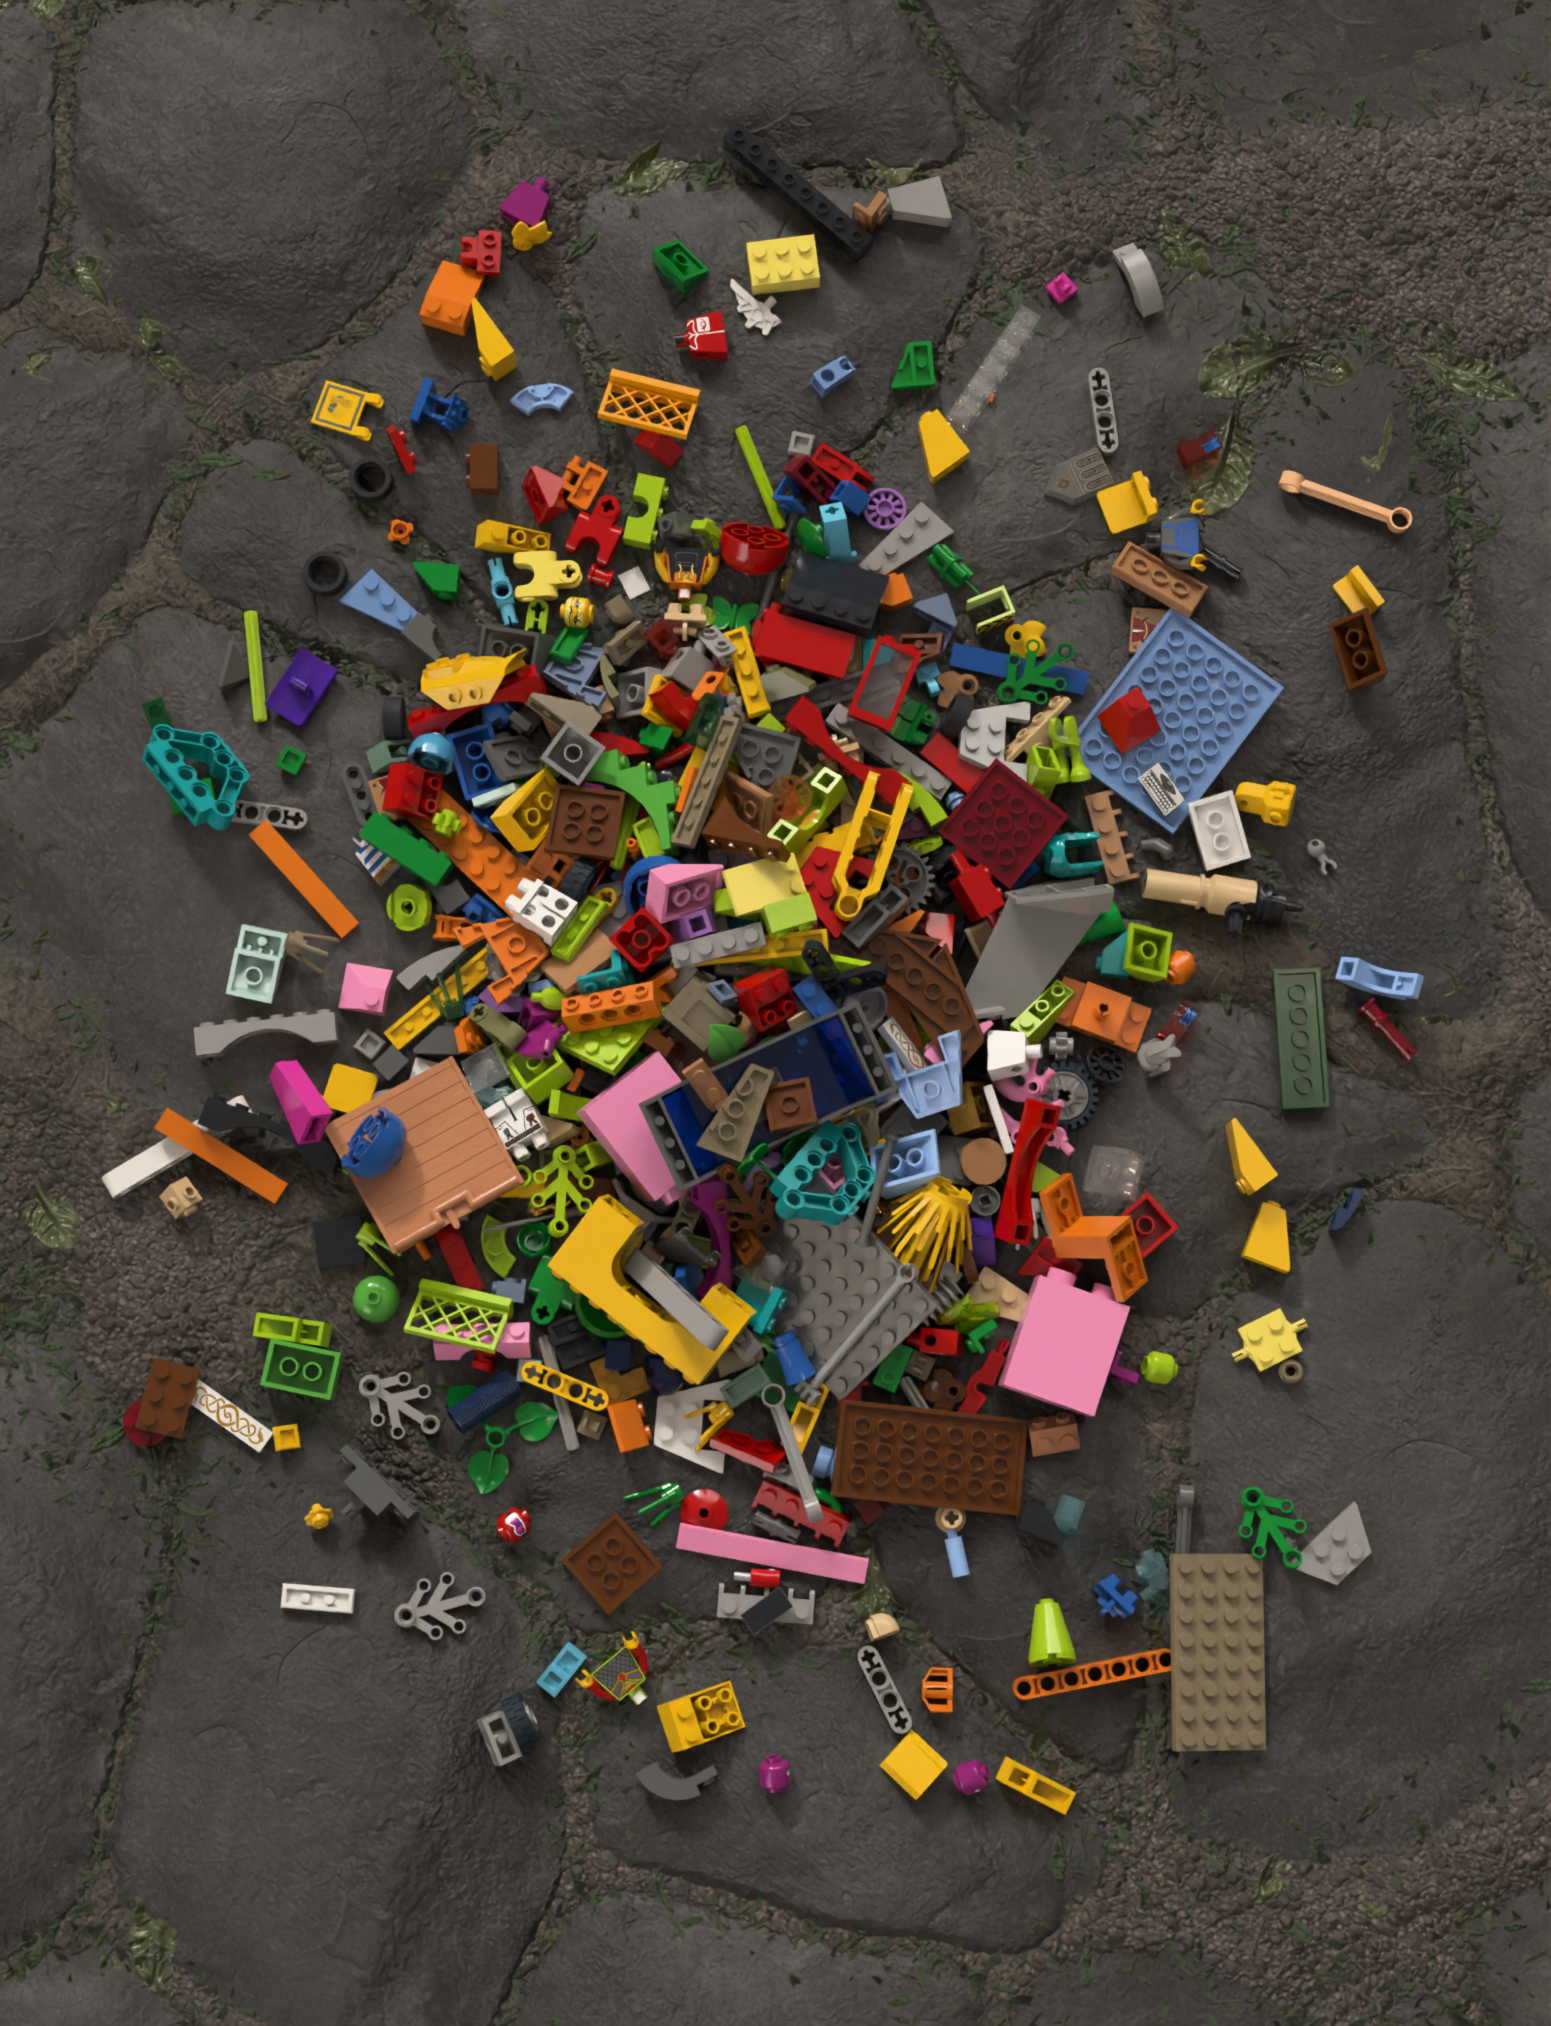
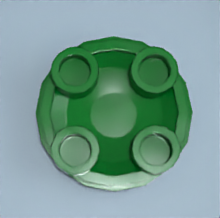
(811, 538)

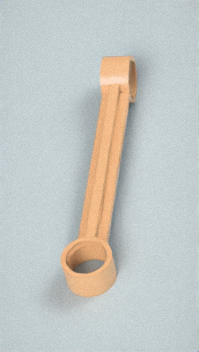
(1296, 483)

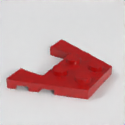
(817, 878)

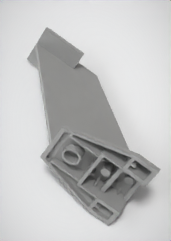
(1033, 942)

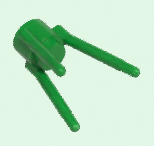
(671, 1495)

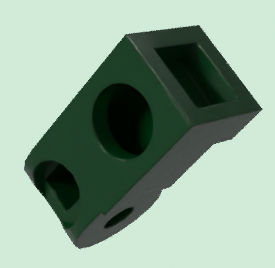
(157, 713)

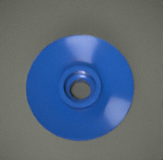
(483, 816)

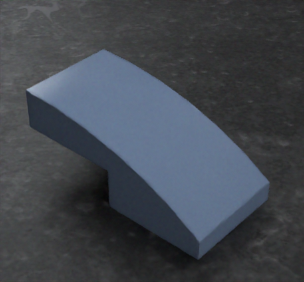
(724, 992)

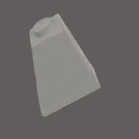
(920, 203)

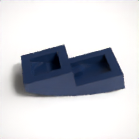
(1342, 1215)

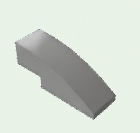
(429, 966)

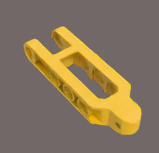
(851, 899)

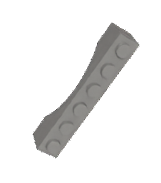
(218, 1039)

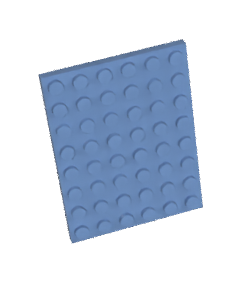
(1205, 710)

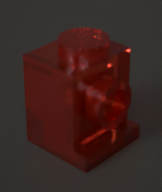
(660, 631)

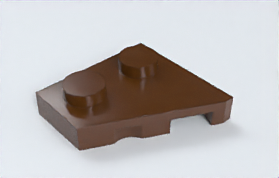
(929, 645)

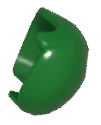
(534, 1239)

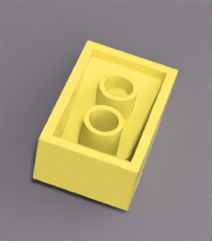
(762, 884)

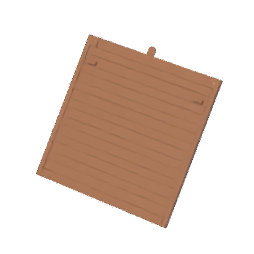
(448, 1162)

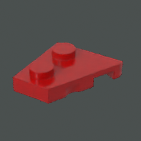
(398, 439)
(1045, 1257)

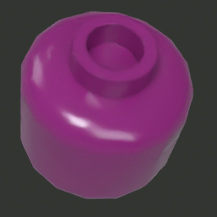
(774, 1774)
(971, 1777)

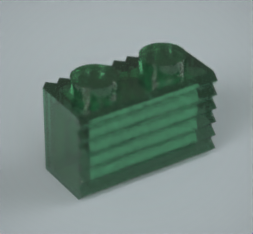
(704, 720)

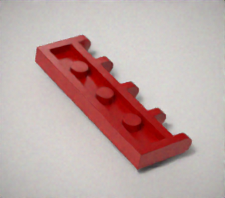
(790, 1504)

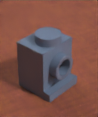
(511, 1289)

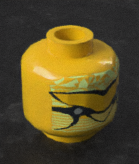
(577, 612)

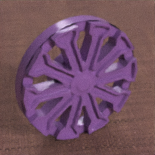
(885, 509)

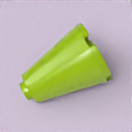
(1049, 1637)

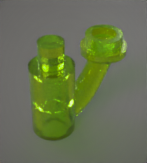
(977, 1314)

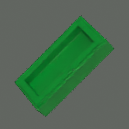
(568, 644)

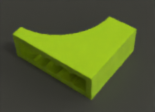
(564, 1106)

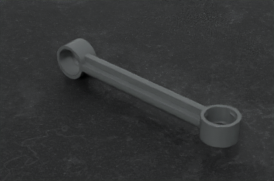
(1185, 1503)

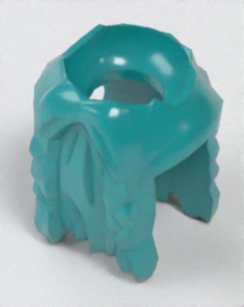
(1056, 860)

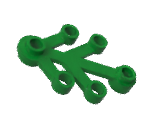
(1032, 674)
(1270, 1524)

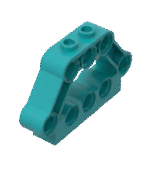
(165, 760)
(809, 1162)

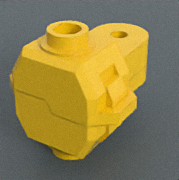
(1272, 801)

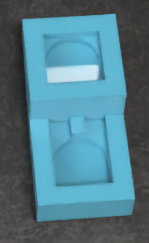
(561, 1669)

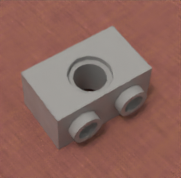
(499, 1738)

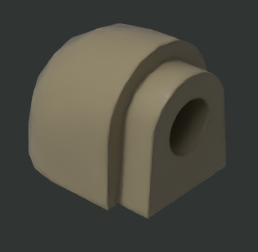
(619, 610)

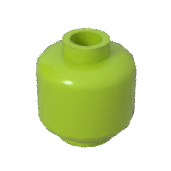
(1159, 1367)

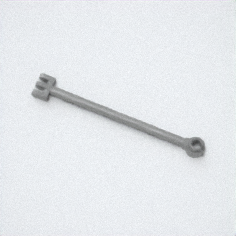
(811, 1387)

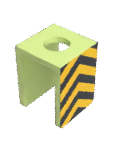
(989, 596)

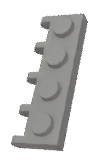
(734, 1605)

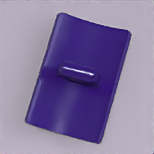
(301, 687)

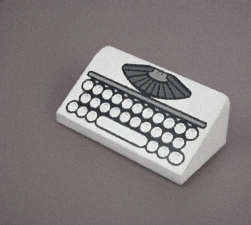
(1161, 789)

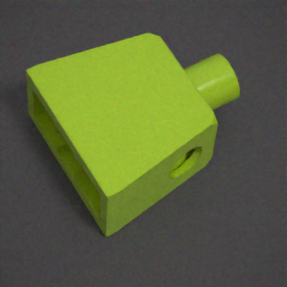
(1042, 769)

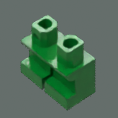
(907, 722)

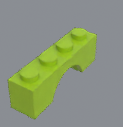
(827, 792)

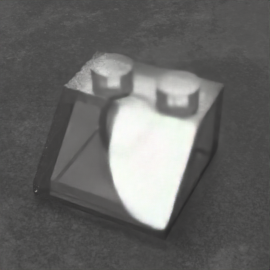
(1114, 1172)

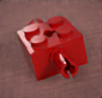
(975, 890)

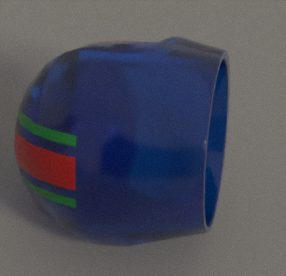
(665, 1379)

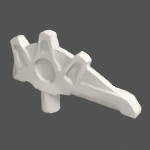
(756, 312)

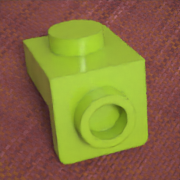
(709, 530)

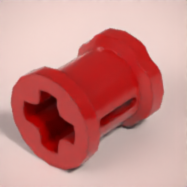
(600, 577)

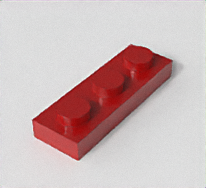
(459, 1259)

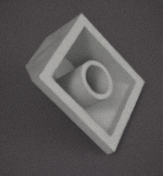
(633, 691)

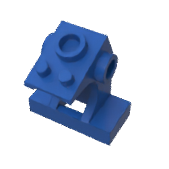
(427, 405)

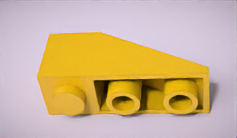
(510, 538)

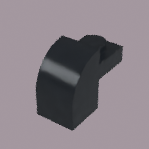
(596, 1080)

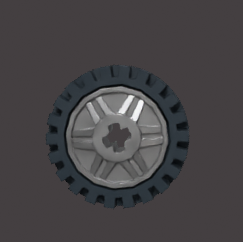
(1081, 1091)

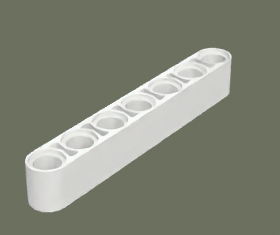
(154, 1161)

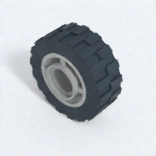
(521, 1720)

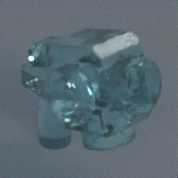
(1153, 1568)

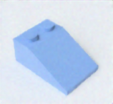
(911, 1164)

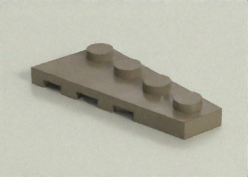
(736, 1119)

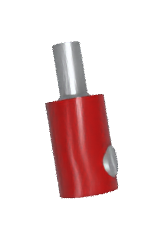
(760, 1577)

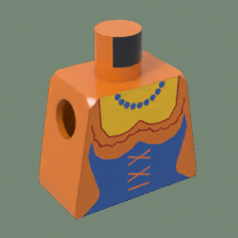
(717, 684)

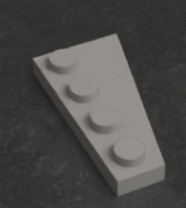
(910, 538)

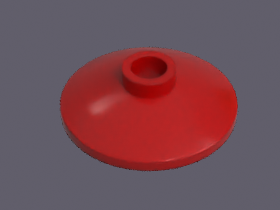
(704, 1499)

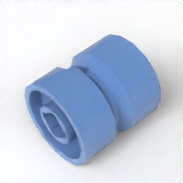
(824, 1463)

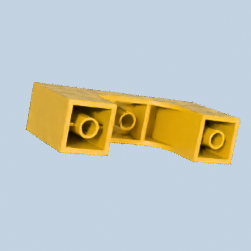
(593, 1267)

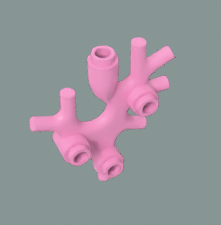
(1017, 1093)

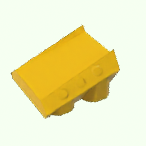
(913, 1764)

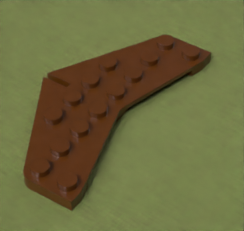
(925, 984)

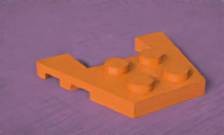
(515, 947)

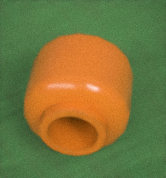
(1180, 967)

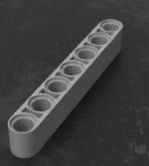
(675, 1299)

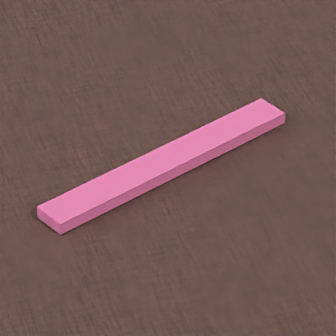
(772, 1553)

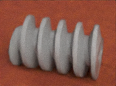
(943, 1295)

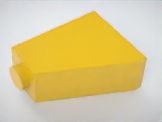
(940, 445)
(1269, 1238)

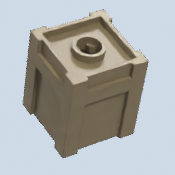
(696, 1009)

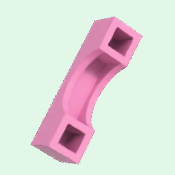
(513, 1343)

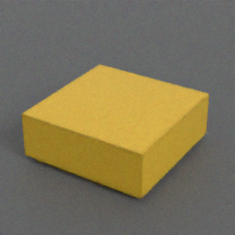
(286, 1437)

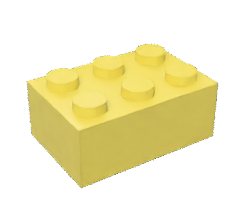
(783, 264)

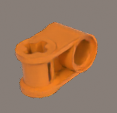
(445, 925)

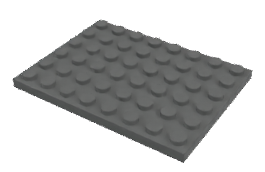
(834, 1289)

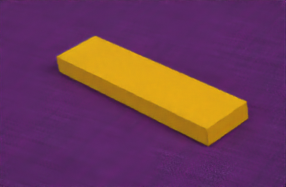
(748, 673)

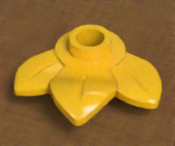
(527, 237)
(1027, 631)

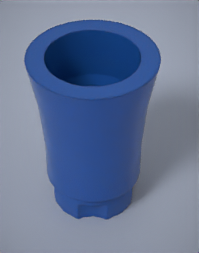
(792, 1358)

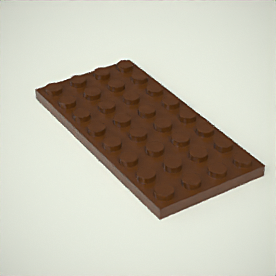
(929, 1457)

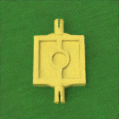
(1269, 1340)

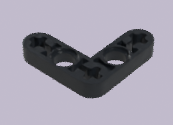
(838, 978)

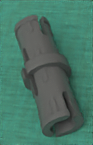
(776, 1527)

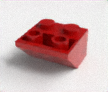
(412, 791)
(766, 997)

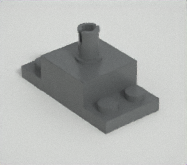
(372, 1489)

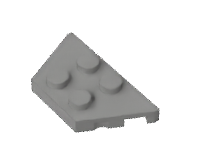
(1336, 1548)

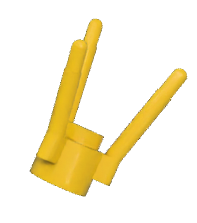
(719, 1416)

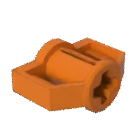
(938, 1690)

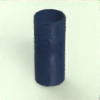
(489, 1399)

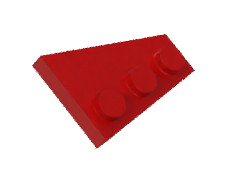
(741, 1446)

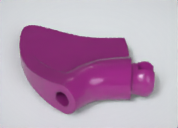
(542, 1040)

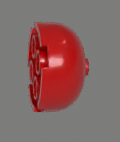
(753, 548)

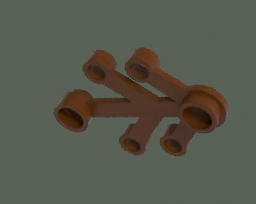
(749, 1203)

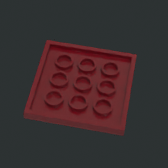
(1003, 823)

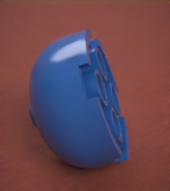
(636, 881)
(384, 1151)

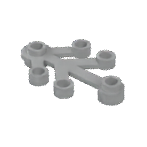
(396, 1402)
(435, 1607)

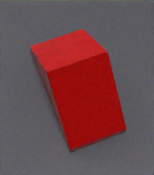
(660, 447)

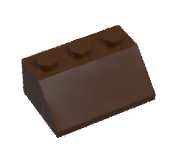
(1358, 650)

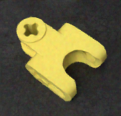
(548, 575)

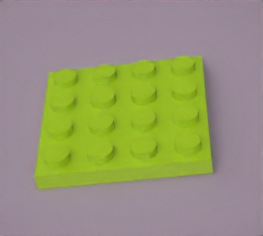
(608, 1046)

